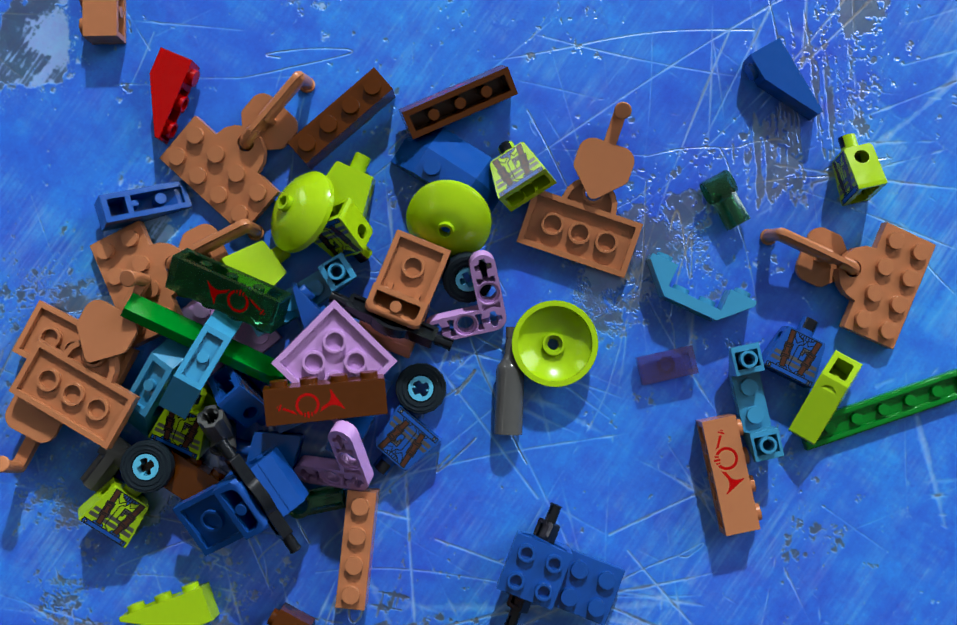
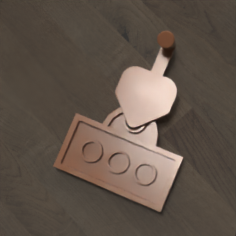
(219, 165)
(582, 227)
(134, 250)
(881, 278)
(59, 330)
(70, 382)

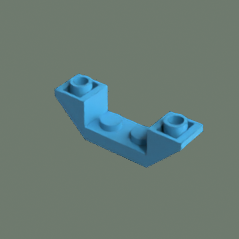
(662, 272)
(331, 276)
(199, 364)
(153, 383)
(750, 402)

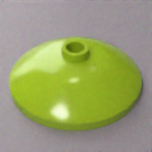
(451, 206)
(302, 211)
(575, 340)

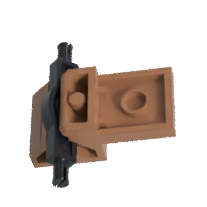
(402, 296)

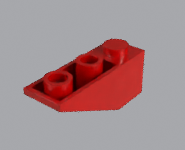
(170, 84)

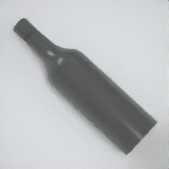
(509, 393)

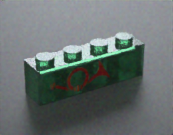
(228, 290)

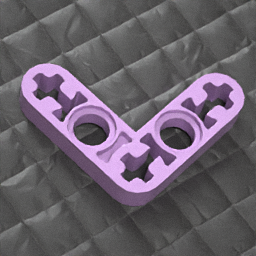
(484, 304)
(349, 471)

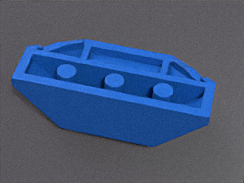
(447, 157)

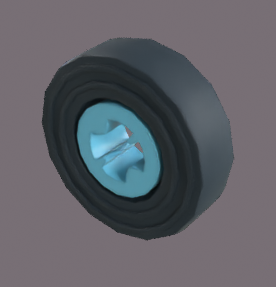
(454, 270)
(417, 402)
(135, 457)

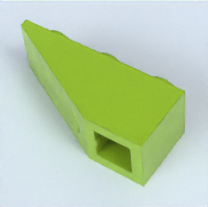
(825, 397)
(189, 607)

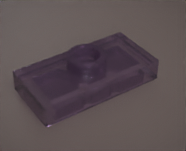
(666, 365)

